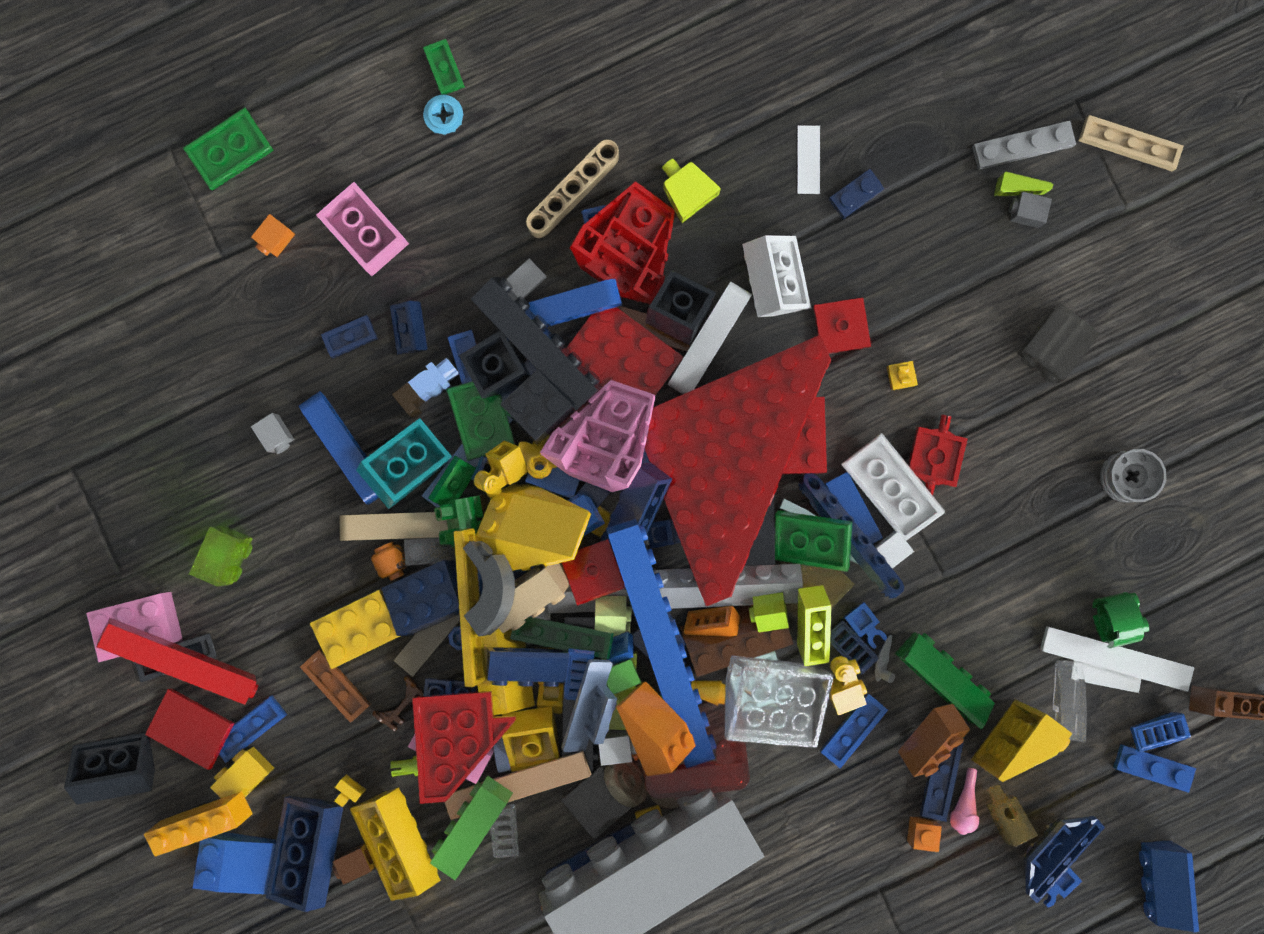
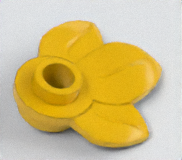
(533, 457)

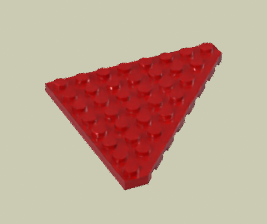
(728, 454)

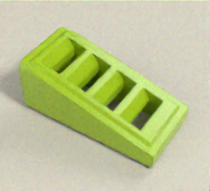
(1014, 184)

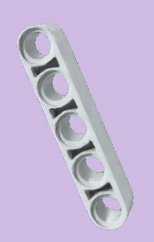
(709, 339)

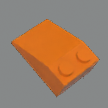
(655, 730)

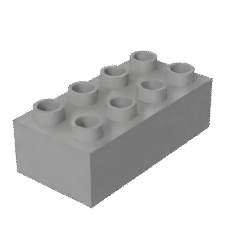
(652, 872)

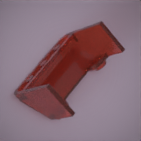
(725, 774)

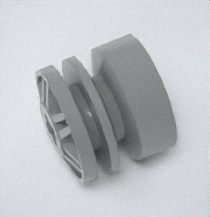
(1147, 476)

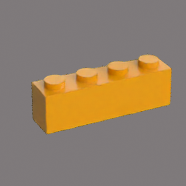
(198, 824)

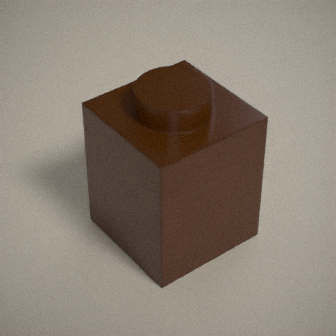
(353, 864)

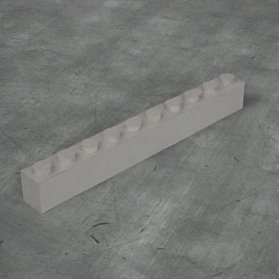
(684, 592)

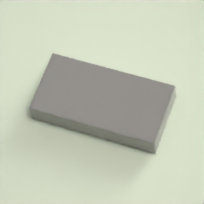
(526, 279)

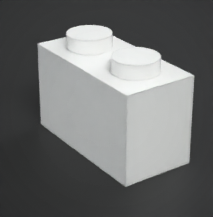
(616, 748)

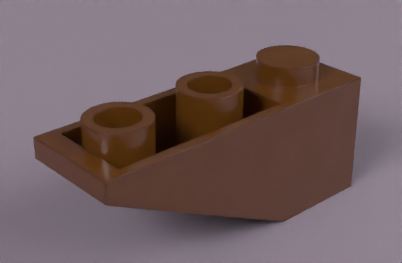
(1226, 703)

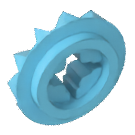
(435, 106)

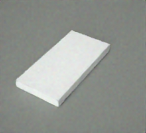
(893, 487)

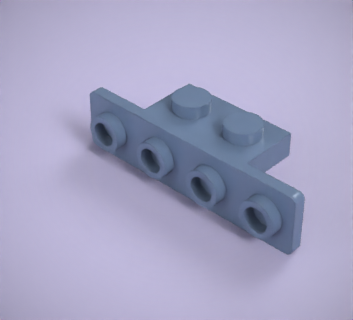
(591, 709)

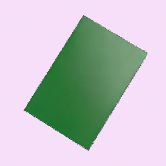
(228, 149)
(479, 420)
(813, 540)

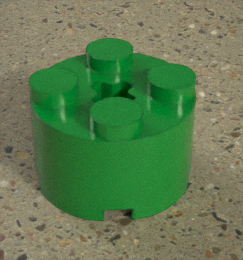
(1119, 619)

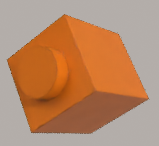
(272, 236)
(924, 834)

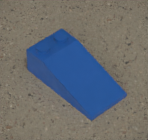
(234, 863)

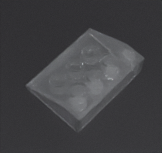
(775, 701)

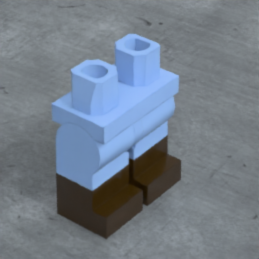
(424, 386)

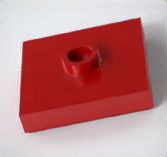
(842, 325)
(593, 573)

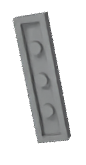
(1024, 145)

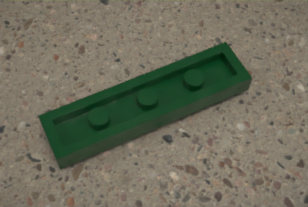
(564, 636)

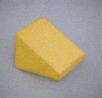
(551, 697)

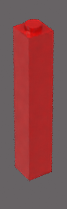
(177, 661)

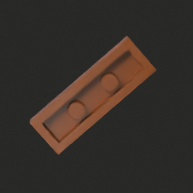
(335, 686)

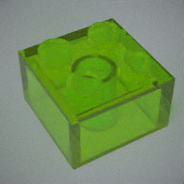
(221, 556)

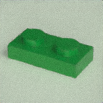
(443, 67)
(452, 481)

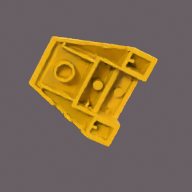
(532, 526)

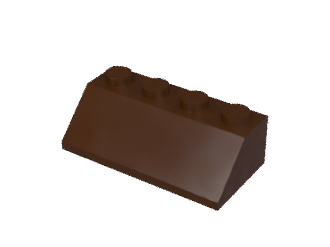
(714, 652)

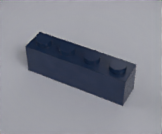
(640, 499)

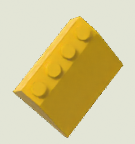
(1021, 742)

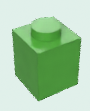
(622, 676)

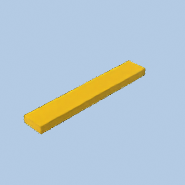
(468, 597)

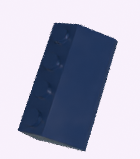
(304, 853)

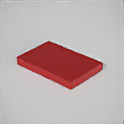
(189, 729)

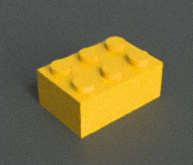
(354, 629)

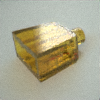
(1015, 826)

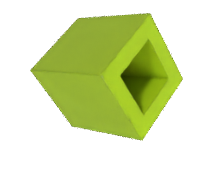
(769, 612)

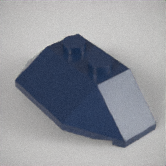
(1056, 852)

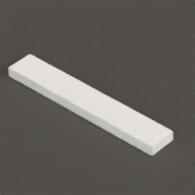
(1117, 659)

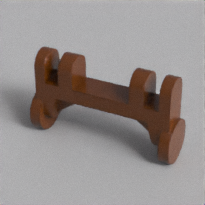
(388, 716)

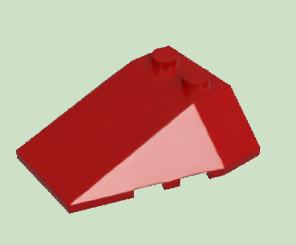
(627, 243)

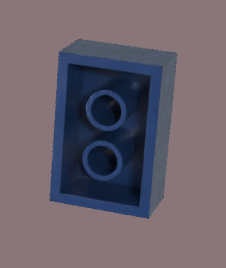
(423, 598)

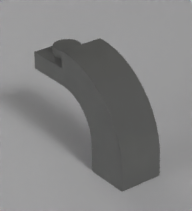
(497, 589)

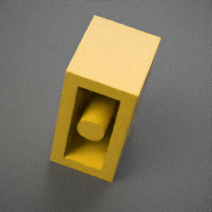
(243, 775)

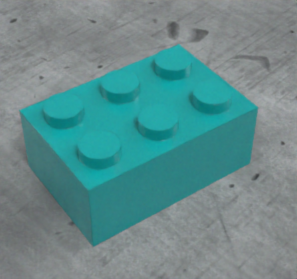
(403, 463)

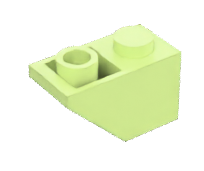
(612, 615)

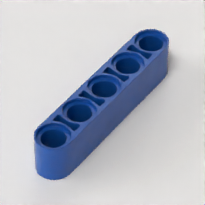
(577, 302)
(338, 442)

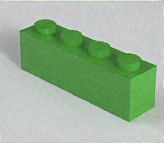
(471, 828)

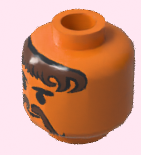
(389, 561)

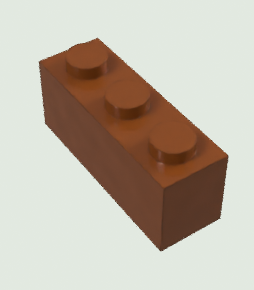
(934, 740)

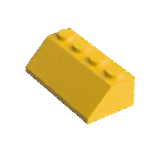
(508, 697)
(395, 845)

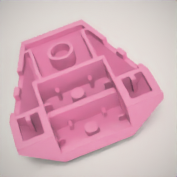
(605, 438)

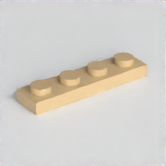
(1131, 143)

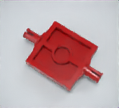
(937, 455)

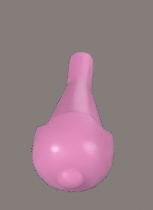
(964, 816)

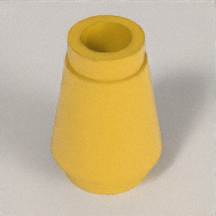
(710, 691)

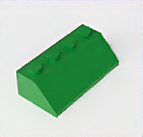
(945, 679)

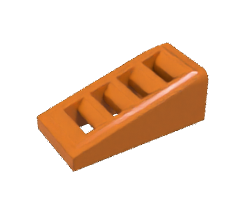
(727, 626)

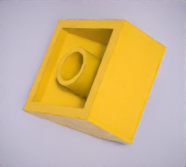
(531, 738)

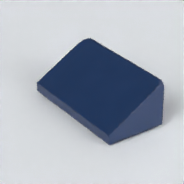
(408, 327)

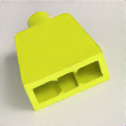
(688, 188)

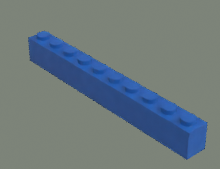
(659, 634)

